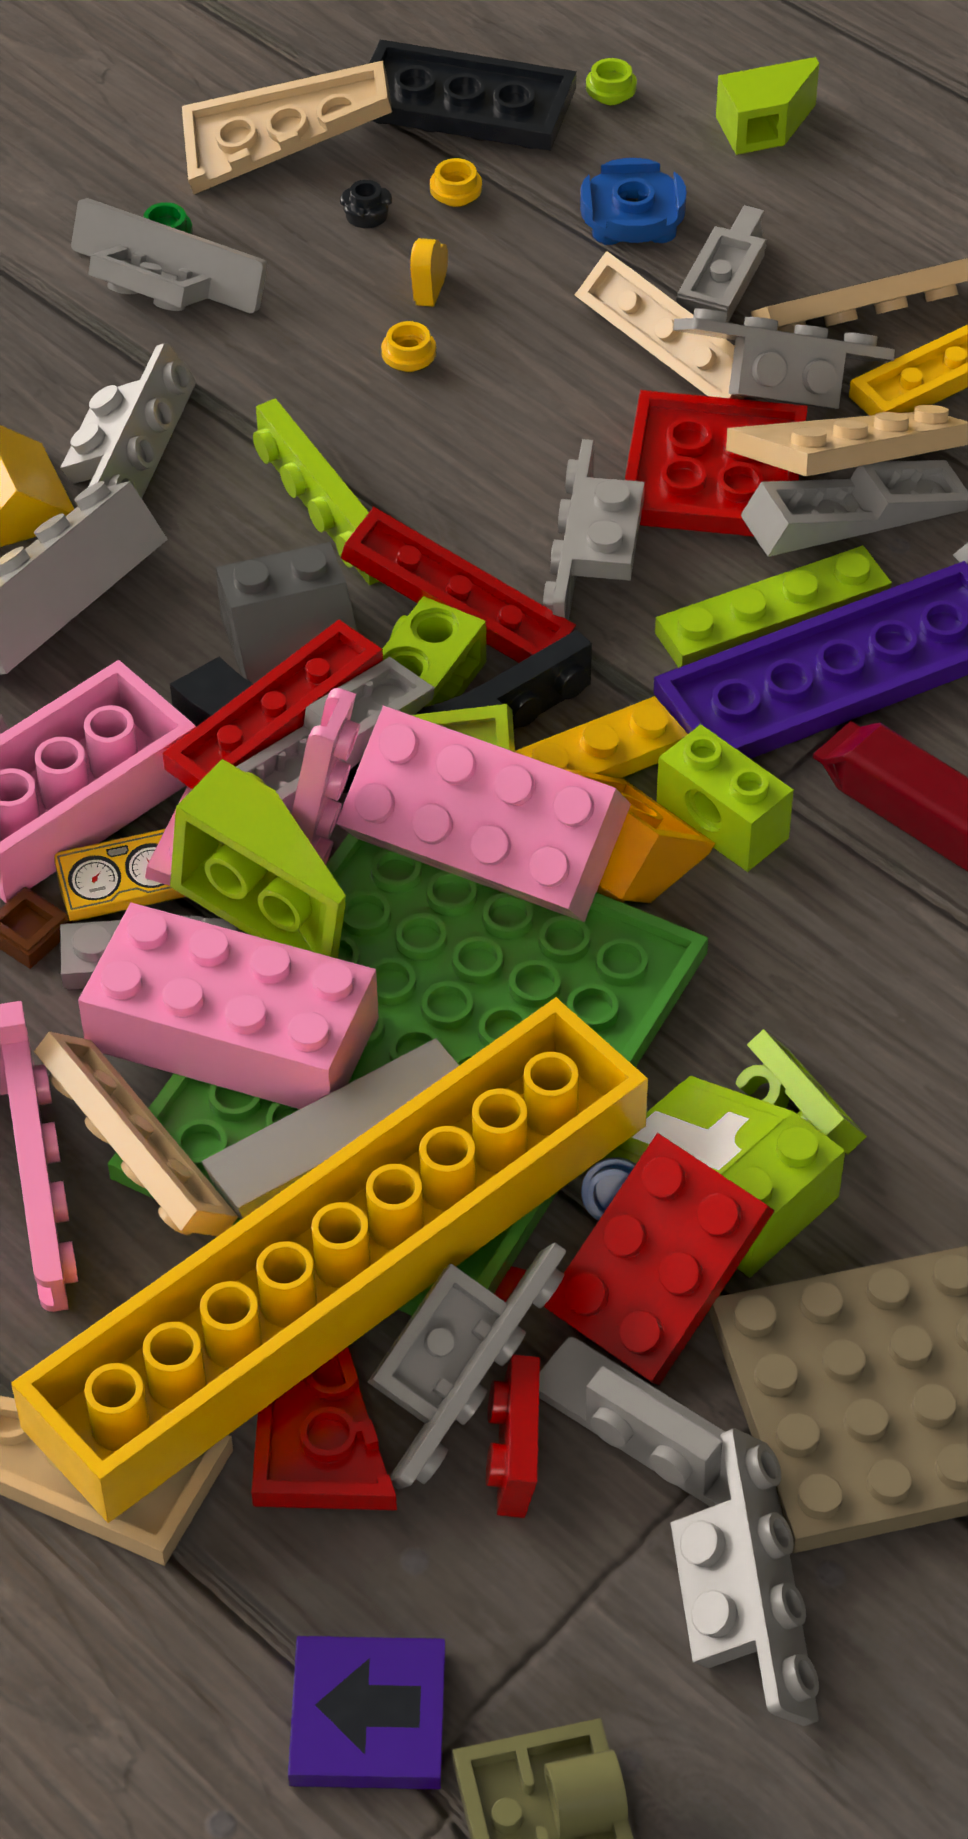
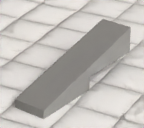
(875, 498)
(381, 685)
(290, 1148)

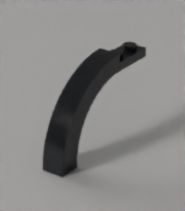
(527, 688)

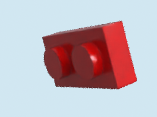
(514, 1460)

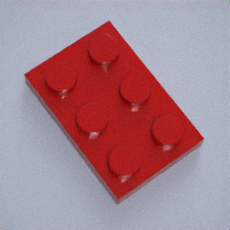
(658, 1258)

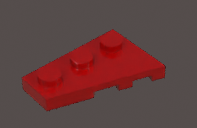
(320, 1446)

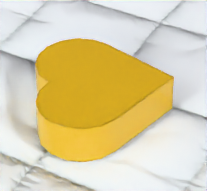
(428, 270)

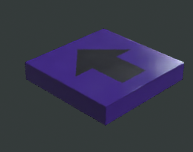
(367, 1712)

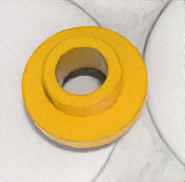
(455, 182)
(408, 347)

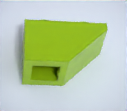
(766, 103)

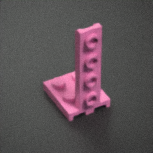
(319, 782)
(36, 1148)

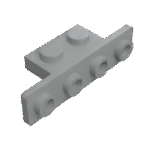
(164, 261)
(785, 365)
(131, 425)
(598, 530)
(448, 1350)
(637, 1420)
(742, 1581)

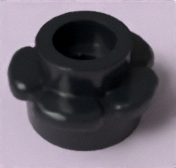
(366, 204)

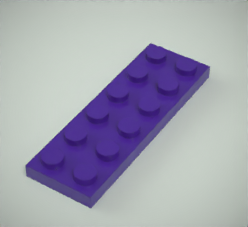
(827, 666)

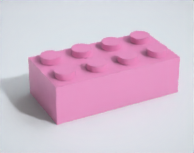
(82, 771)
(484, 813)
(229, 1007)

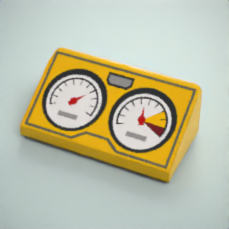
(110, 876)

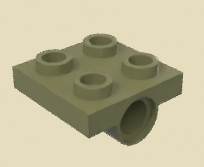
(544, 1786)

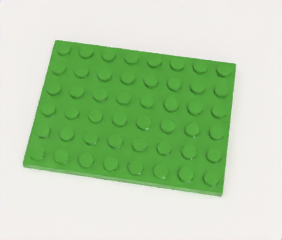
(465, 971)

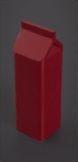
(901, 786)

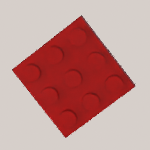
(685, 462)

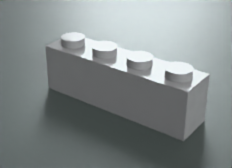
(71, 565)

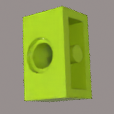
(725, 797)

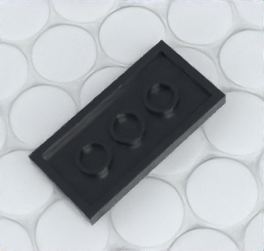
(475, 95)

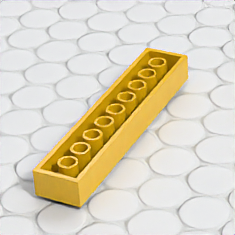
(328, 1258)

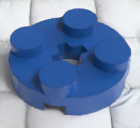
(616, 220)

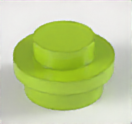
(611, 81)

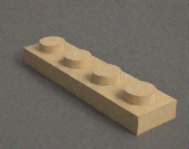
(885, 294)
(649, 318)
(147, 1149)

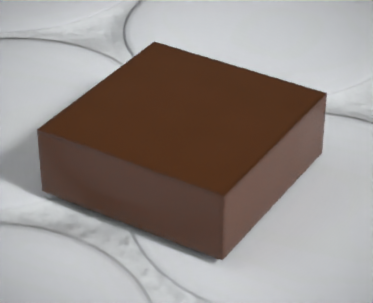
(30, 927)

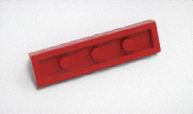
(426, 569)
(272, 704)

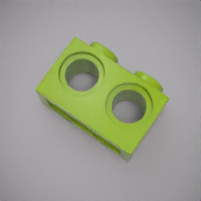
(439, 647)

